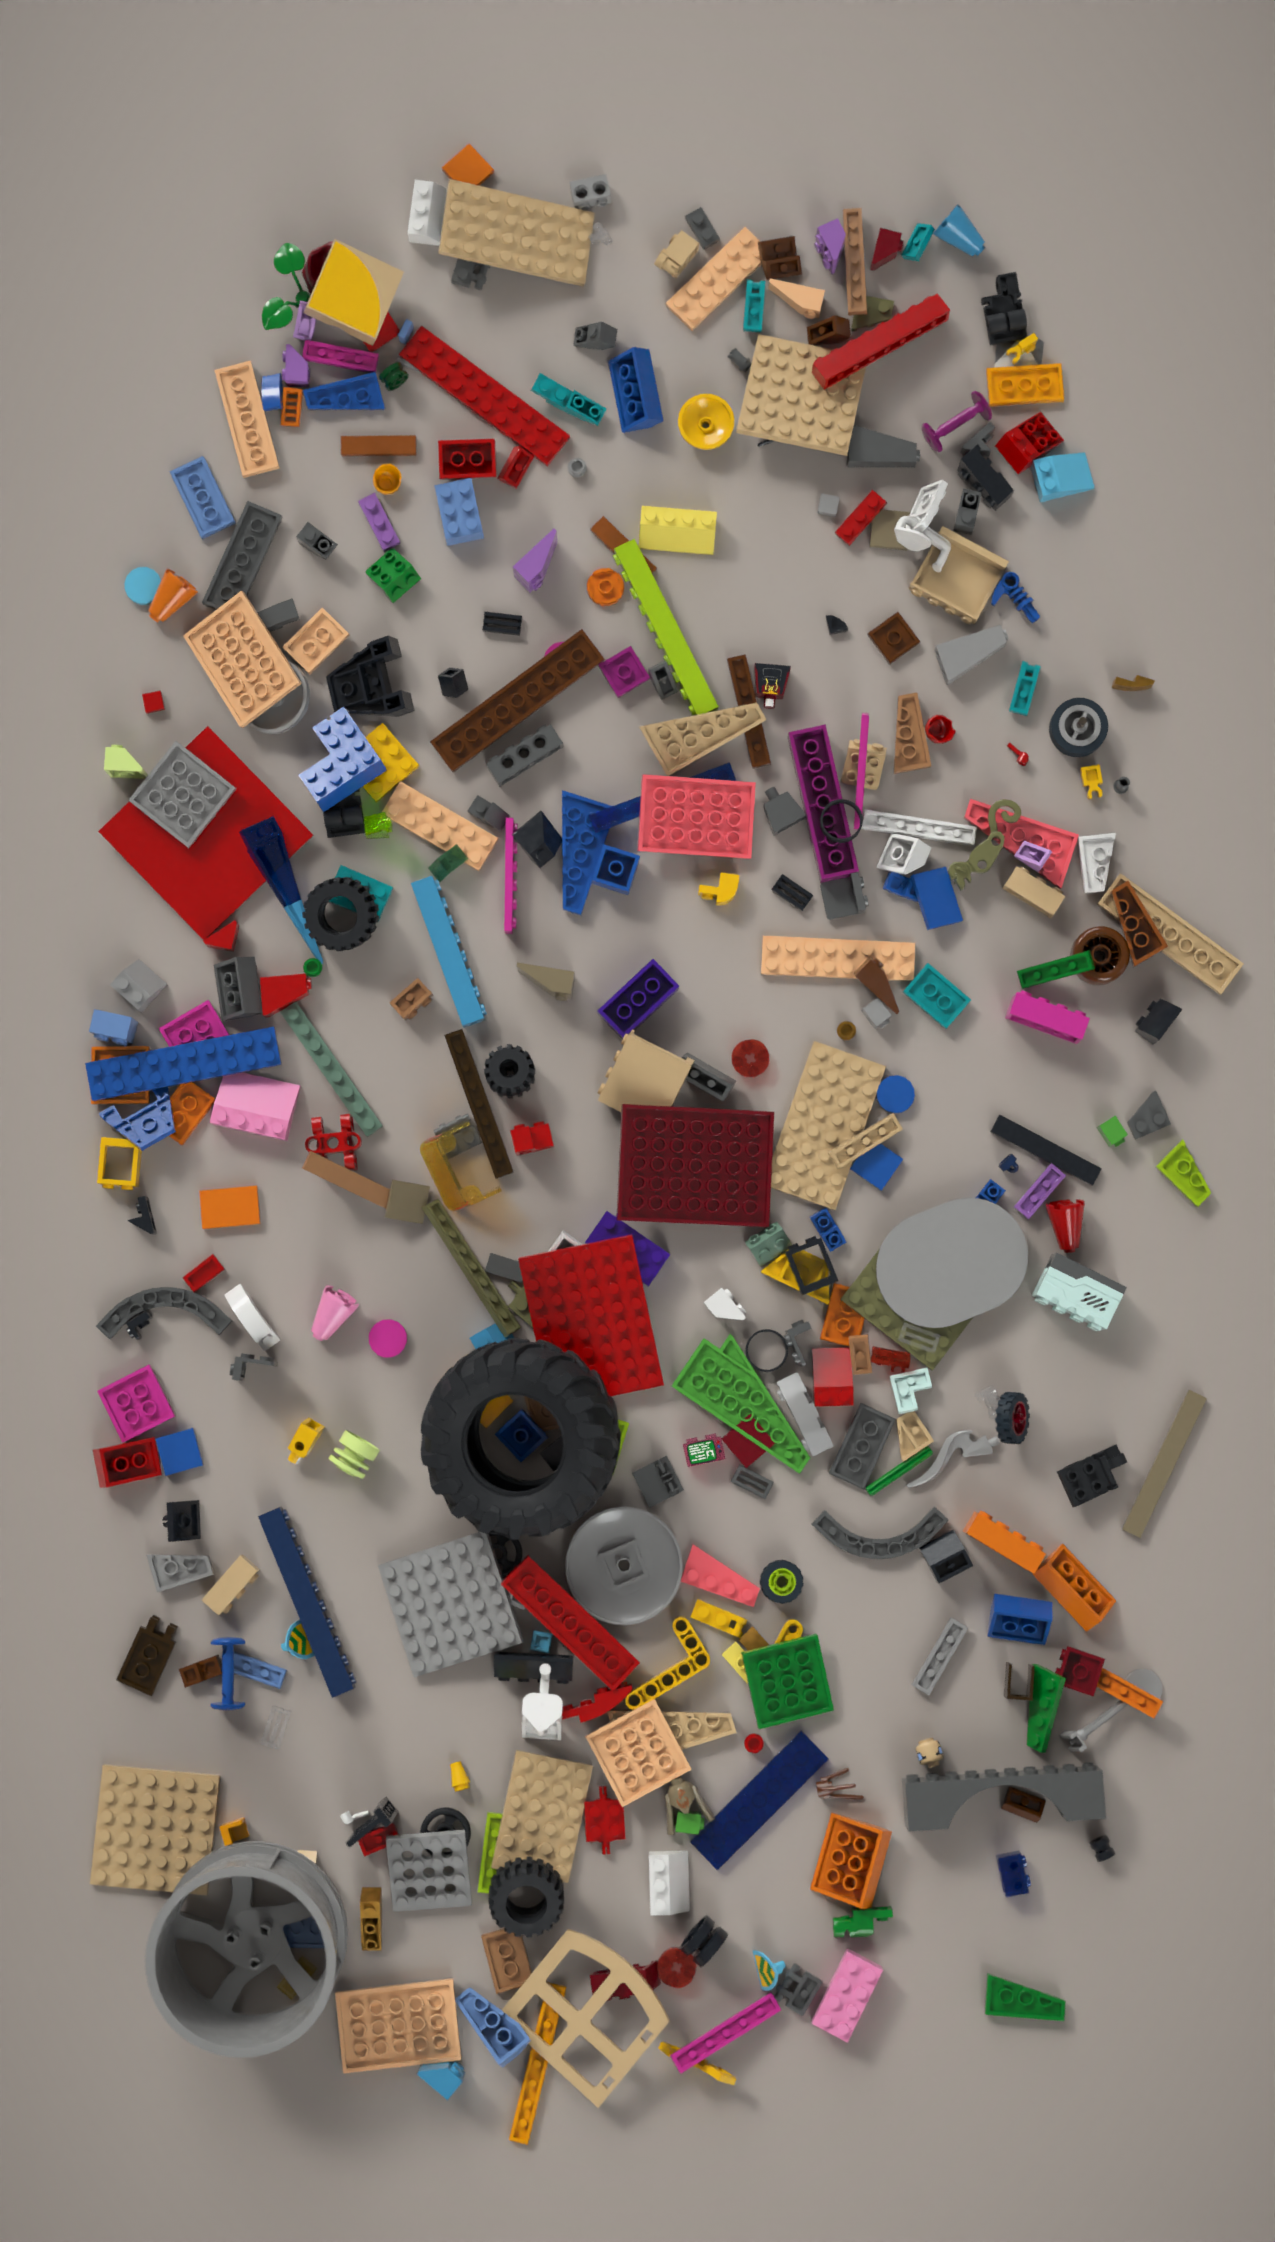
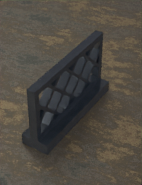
(383, 1813)

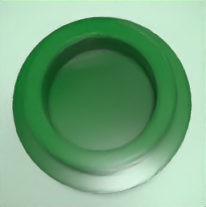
(312, 967)

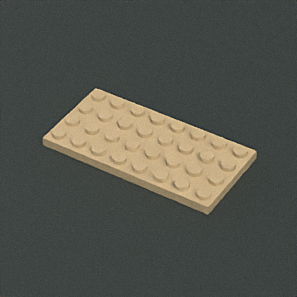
(516, 232)
(825, 1112)

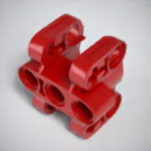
(343, 1137)

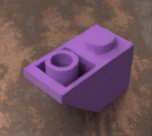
(296, 369)

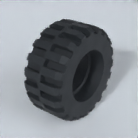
(317, 922)
(526, 1920)

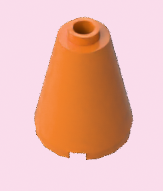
(170, 596)

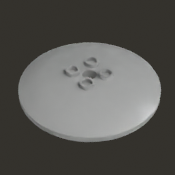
(617, 1594)

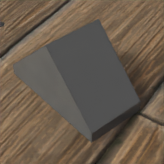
(662, 680)

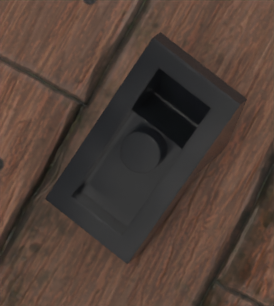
(146, 1221)

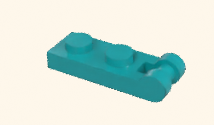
(754, 306)
(1024, 689)

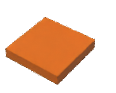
(468, 167)

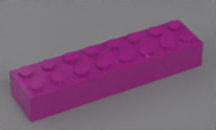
(817, 788)

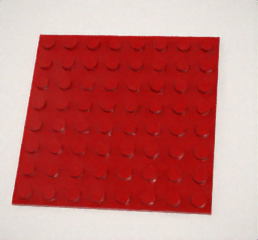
(216, 872)

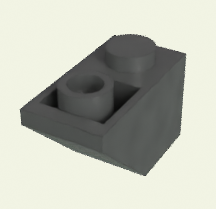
(595, 336)
(967, 511)
(316, 541)

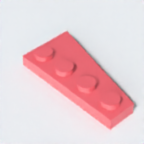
(713, 1576)

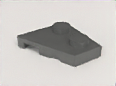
(1149, 1117)

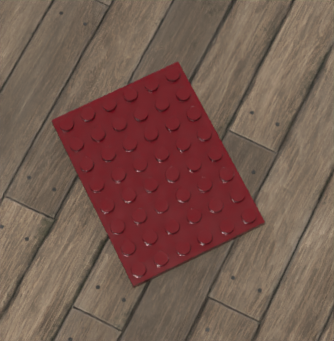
(695, 1165)

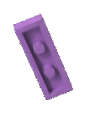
(379, 522)
(1039, 1191)

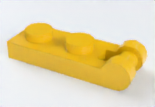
(718, 1618)

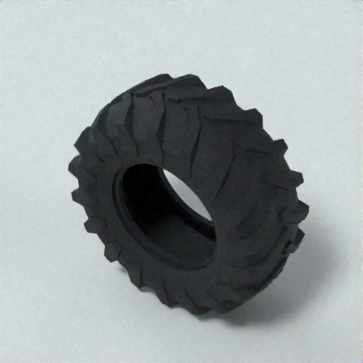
(468, 1478)

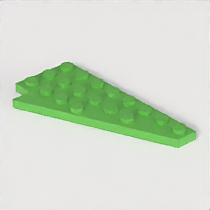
(731, 1390)

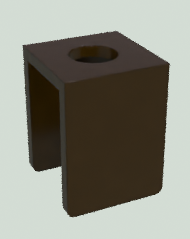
(1030, 1680)

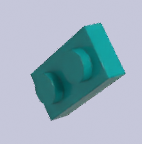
(917, 242)

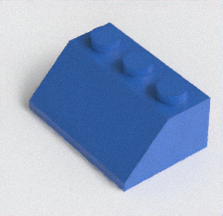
(1020, 1619)

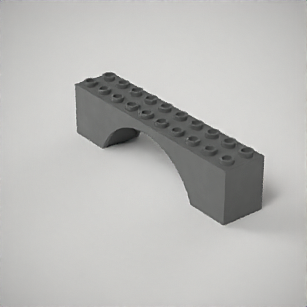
(935, 1799)

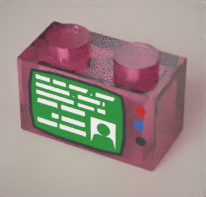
(704, 1450)

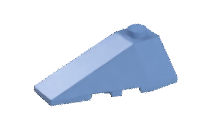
(496, 2029)

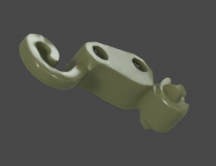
(986, 850)

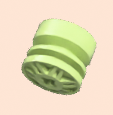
(354, 1454)

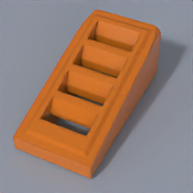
(295, 391)

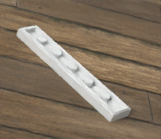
(919, 827)

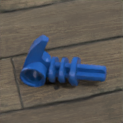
(1017, 593)

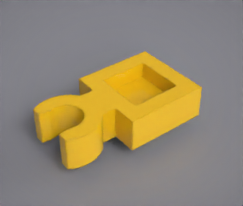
(1092, 777)

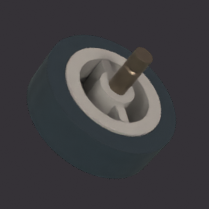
(1078, 727)

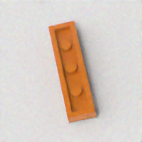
(1129, 1693)

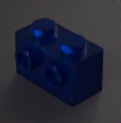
(1012, 1873)

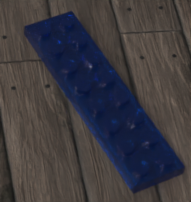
(759, 1800)

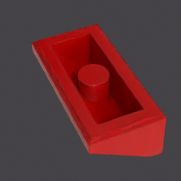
(515, 467)

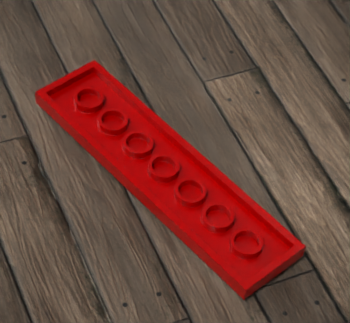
(570, 1622)

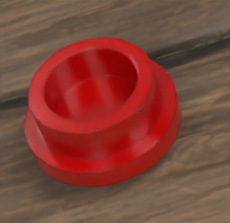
(753, 1743)

